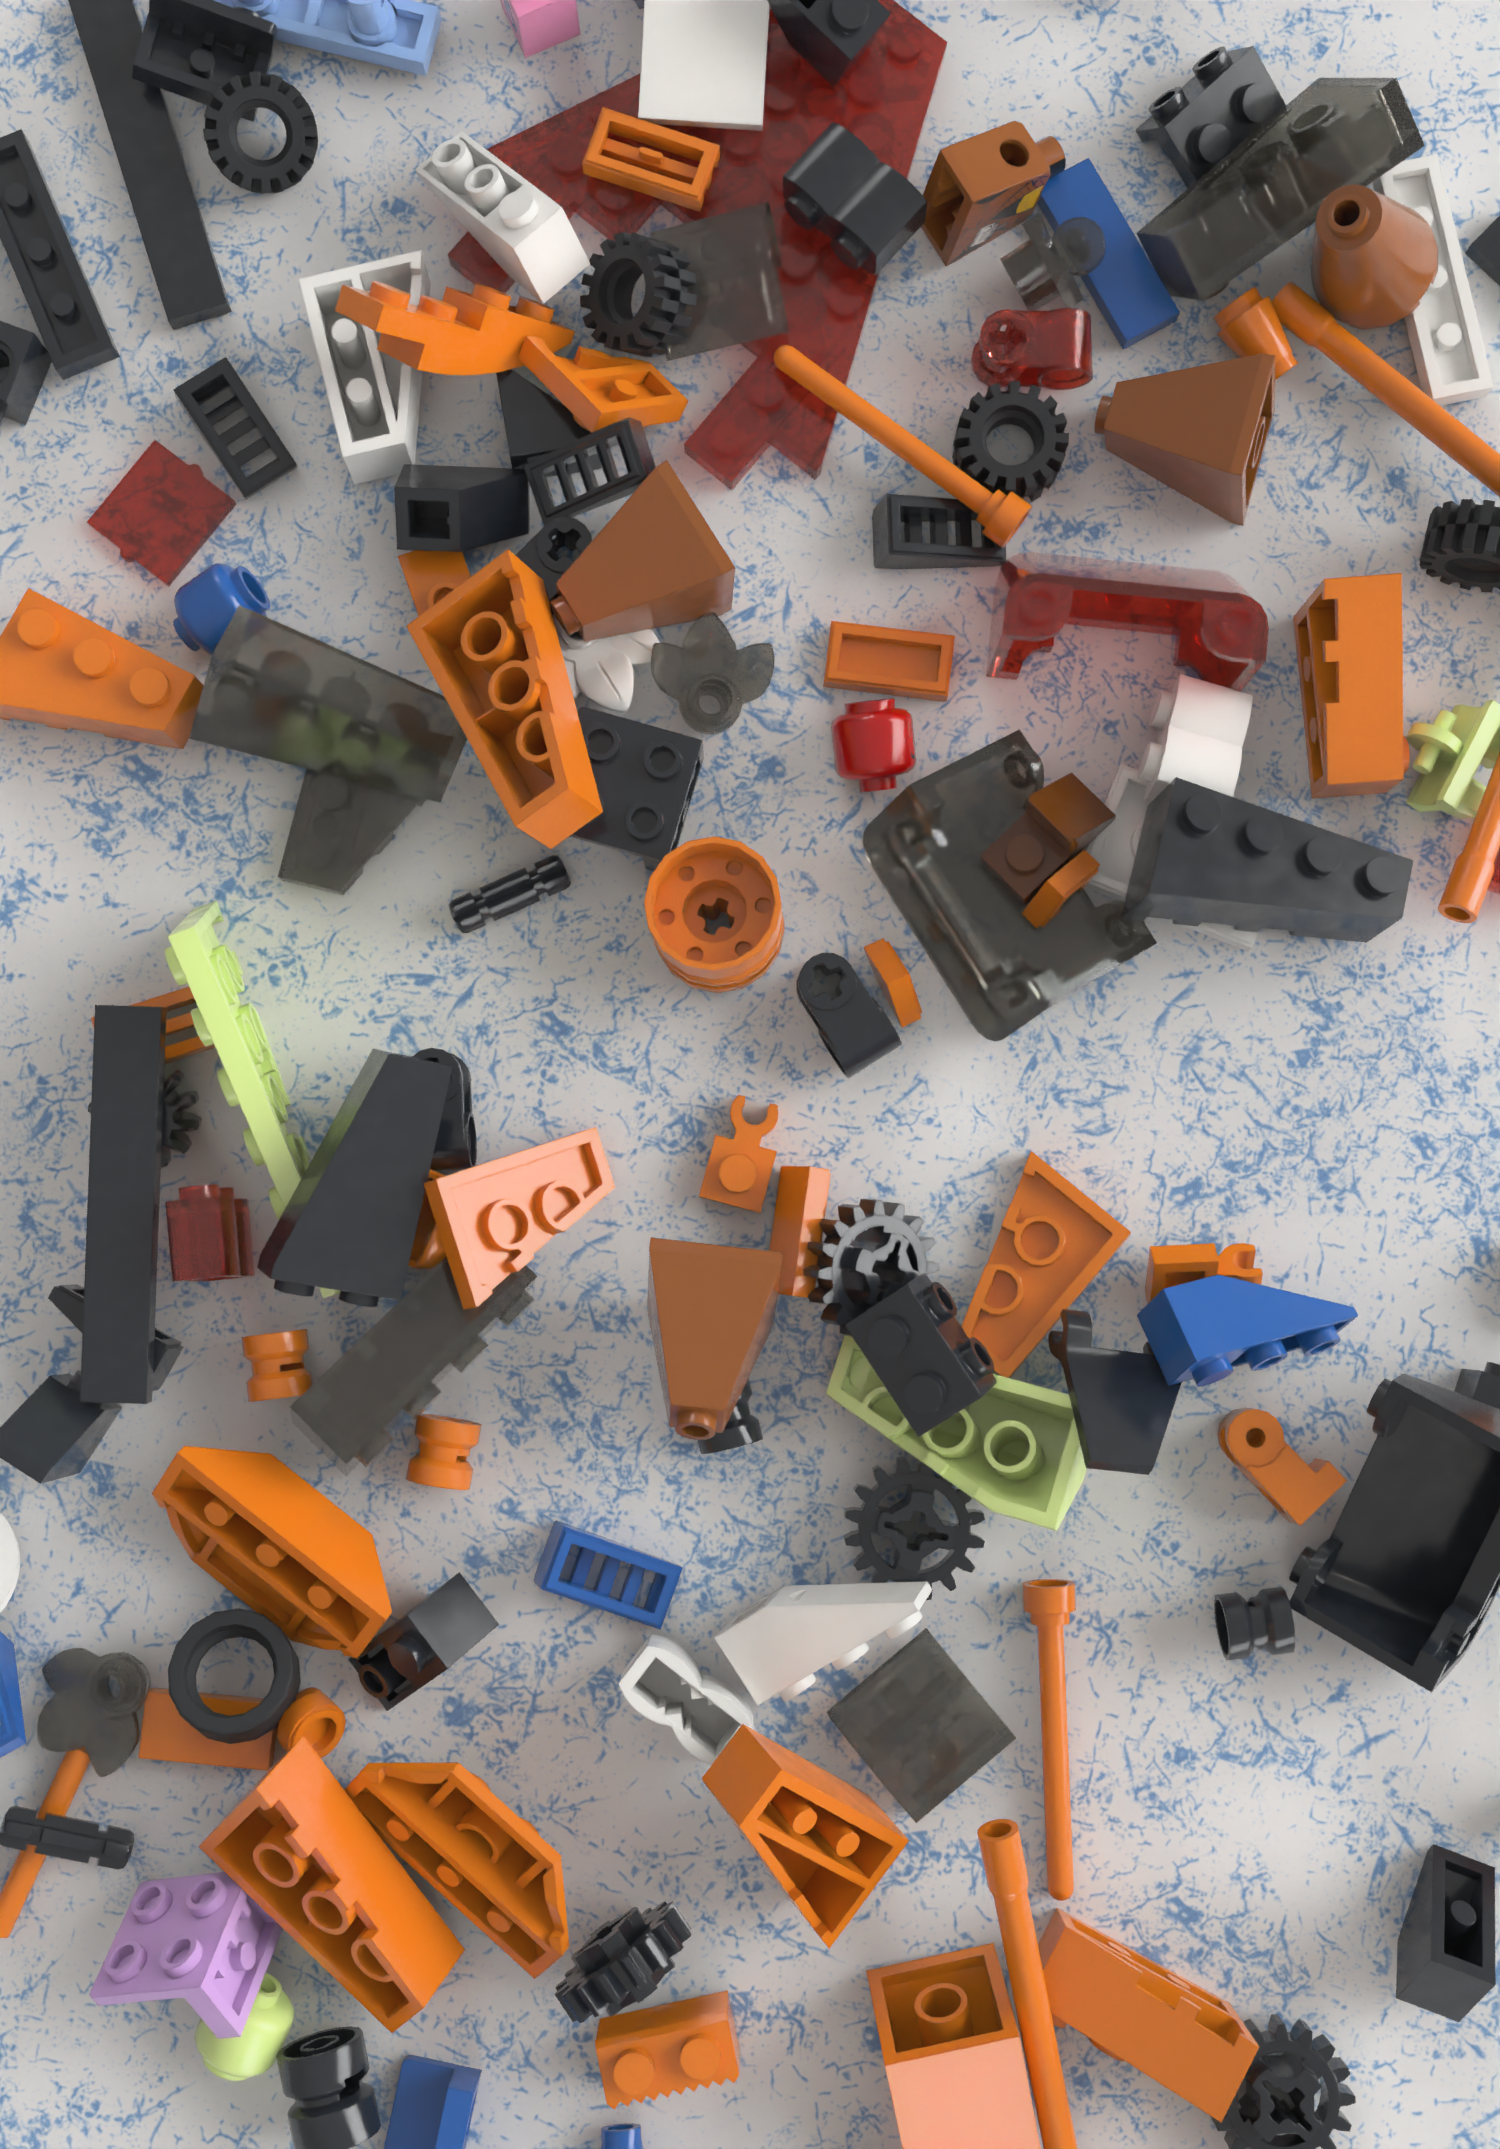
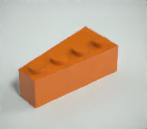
(511, 693)
(335, 1887)

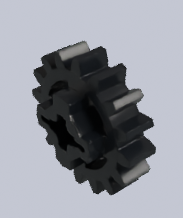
(873, 1266)
(909, 1555)
(623, 1961)
(1297, 2074)

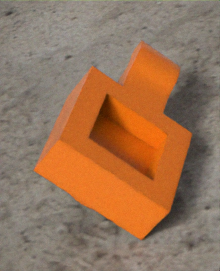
(1186, 1263)

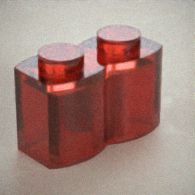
(209, 1235)

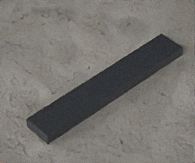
(151, 164)
(123, 1204)

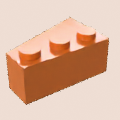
(89, 679)
(1353, 685)
(807, 1828)
(1145, 2014)

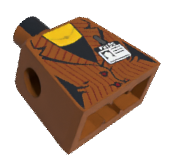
(986, 187)

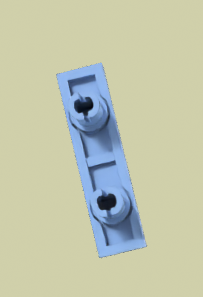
(373, 31)

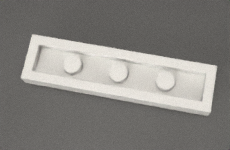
(1445, 324)

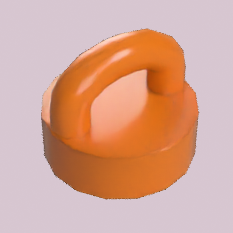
(314, 1718)

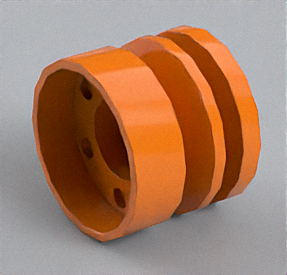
(699, 884)

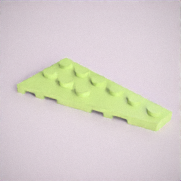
(236, 1030)

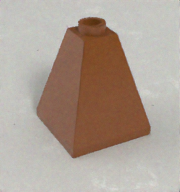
(1196, 429)
(646, 567)
(707, 1326)

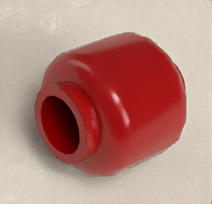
(873, 743)

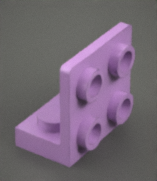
(191, 1942)

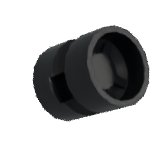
(326, 2082)

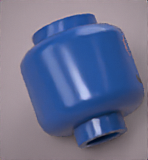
(210, 602)

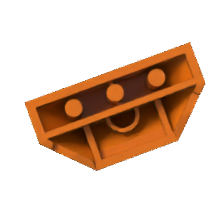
(277, 1545)
(471, 1853)

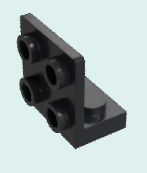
(642, 784)

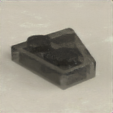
(339, 830)

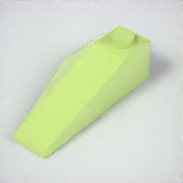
(1006, 1450)

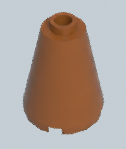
(1371, 257)

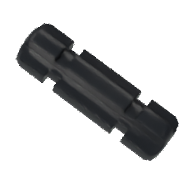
(509, 894)
(66, 1837)

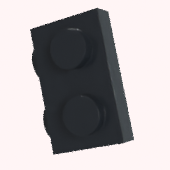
(201, 45)
(1212, 111)
(923, 1353)

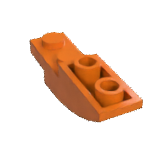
(453, 335)

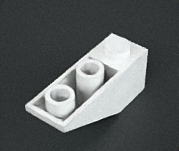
(505, 215)
(808, 1626)

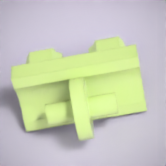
(1450, 757)

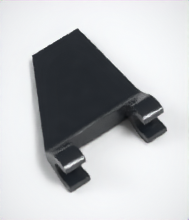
(1115, 1398)

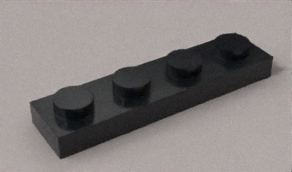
(48, 264)

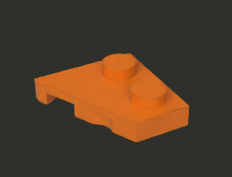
(604, 387)

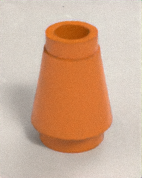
(1253, 328)

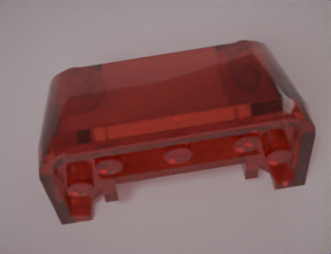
(1214, 618)

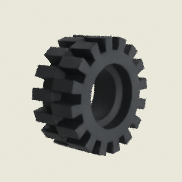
(220, 132)
(663, 299)
(1015, 409)
(1464, 544)

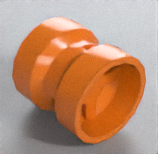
(277, 1365)
(443, 1452)

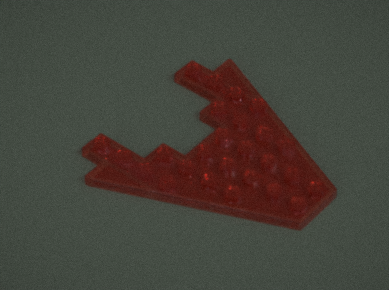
(824, 300)

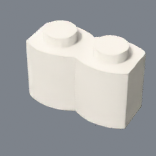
(1197, 737)
(670, 1690)

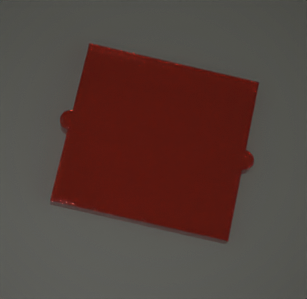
(161, 513)

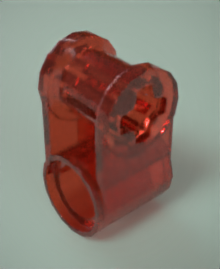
(1039, 348)

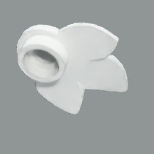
(604, 665)

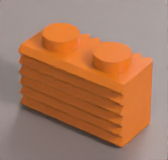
(667, 2049)

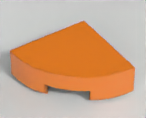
(1059, 888)
(894, 981)

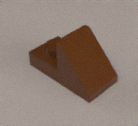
(1050, 834)

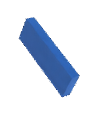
(1125, 281)

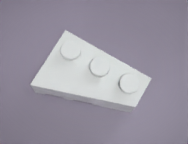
(368, 391)

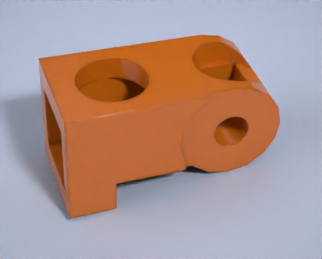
(1258, 1449)

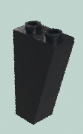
(364, 1188)

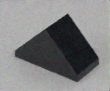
(536, 422)

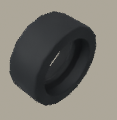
(197, 1643)

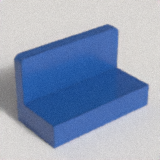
(432, 2105)

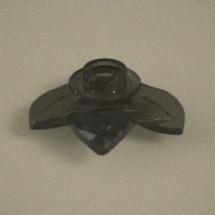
(712, 667)
(86, 1710)

